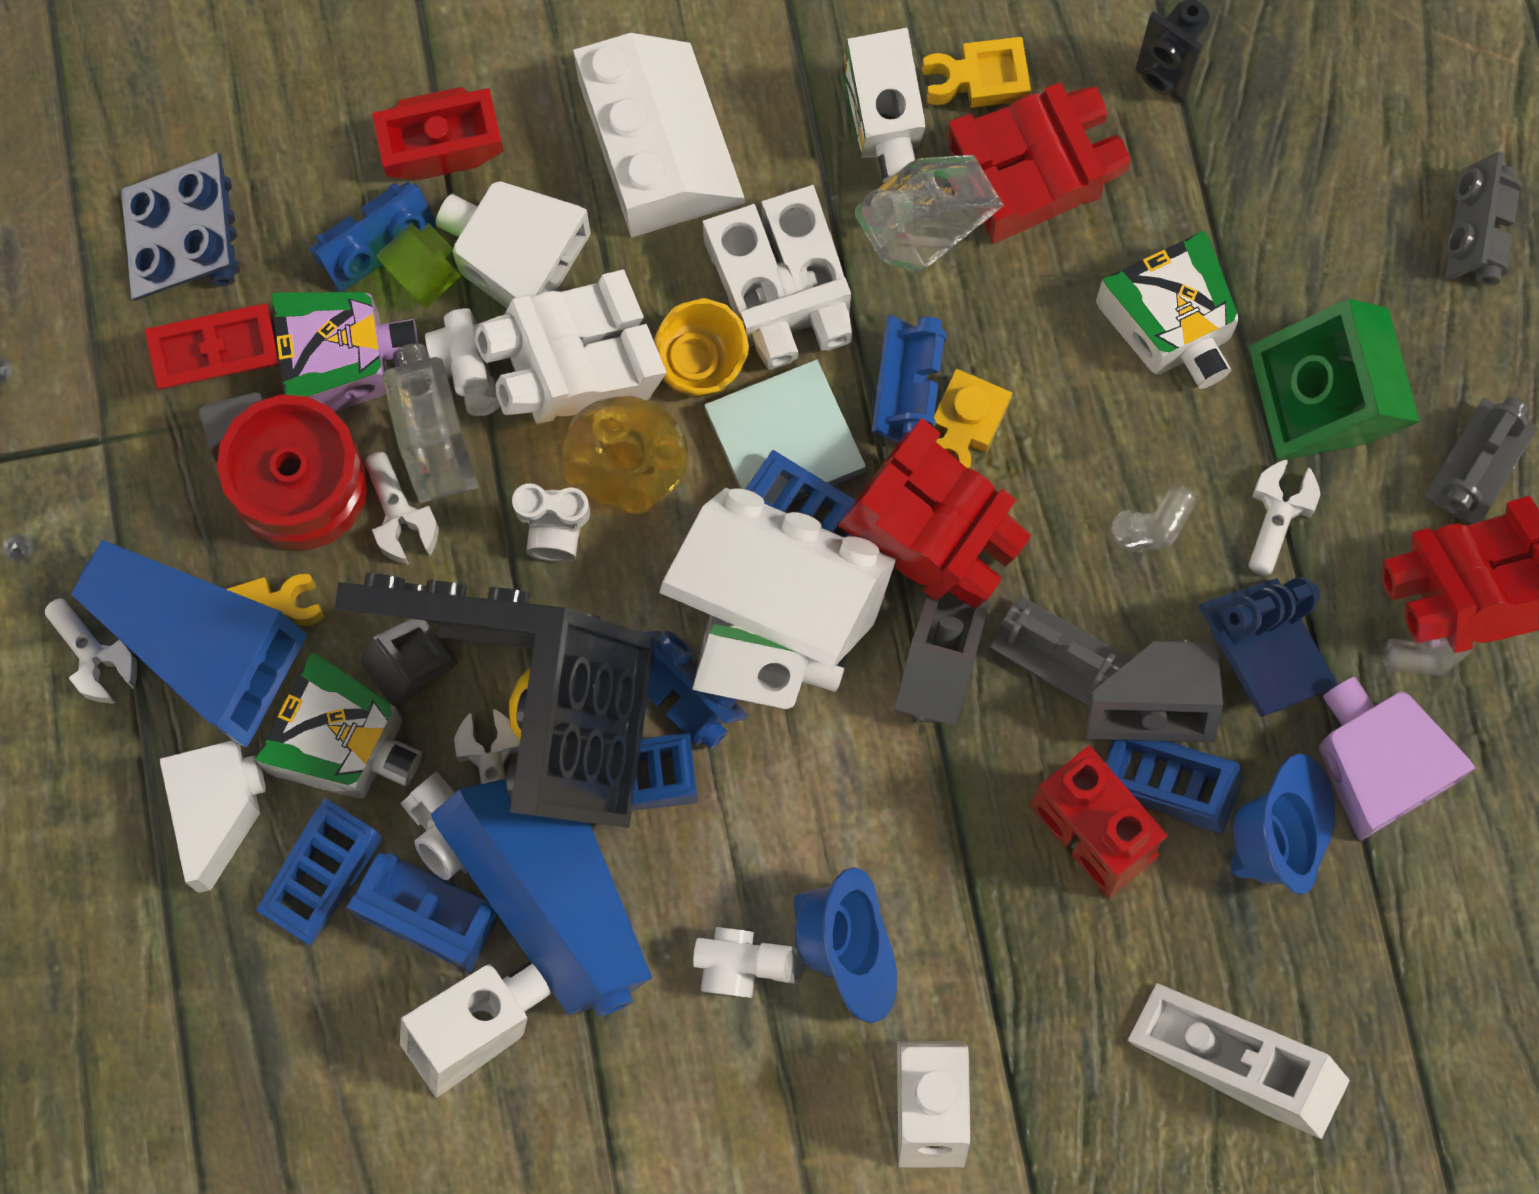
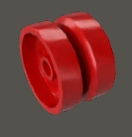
(292, 472)

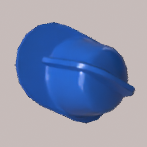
(1287, 829)
(846, 940)

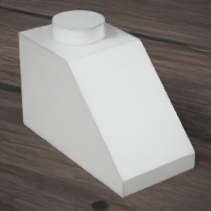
(211, 807)

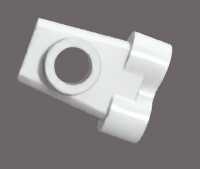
(463, 361)
(552, 520)
(431, 844)
(734, 961)

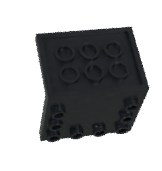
(581, 699)

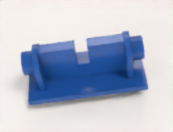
(351, 247)
(903, 386)
(695, 710)

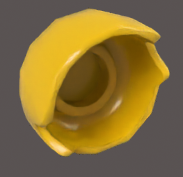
(701, 347)

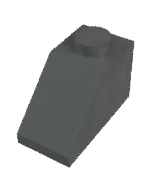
(941, 659)
(1161, 695)

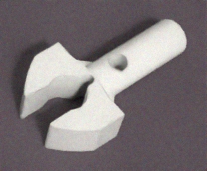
(397, 511)
(1279, 514)
(90, 653)
(489, 764)

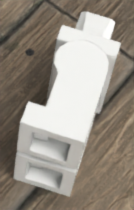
(787, 295)
(572, 349)

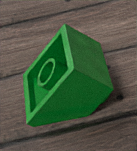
(1333, 381)

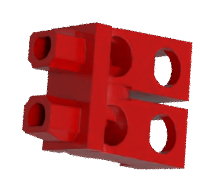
(1040, 155)
(937, 519)
(1471, 578)
(1113, 828)

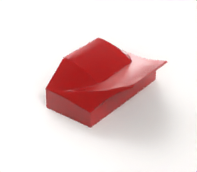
(438, 134)

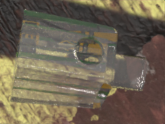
(915, 216)
(428, 424)

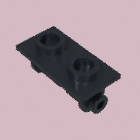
(1171, 49)

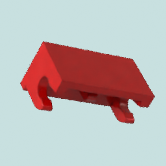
(213, 346)

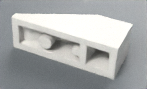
(1242, 1059)

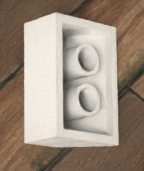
(656, 130)
(780, 576)

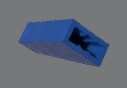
(198, 637)
(550, 894)

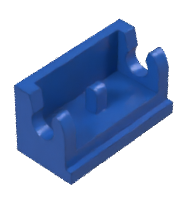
(424, 911)

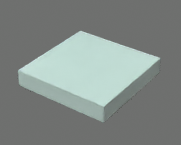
(788, 415)

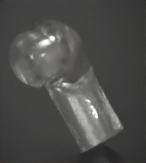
(1156, 529)
(1424, 658)

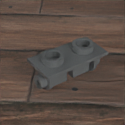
(1484, 195)
(1481, 460)
(1056, 650)

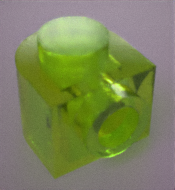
(420, 262)

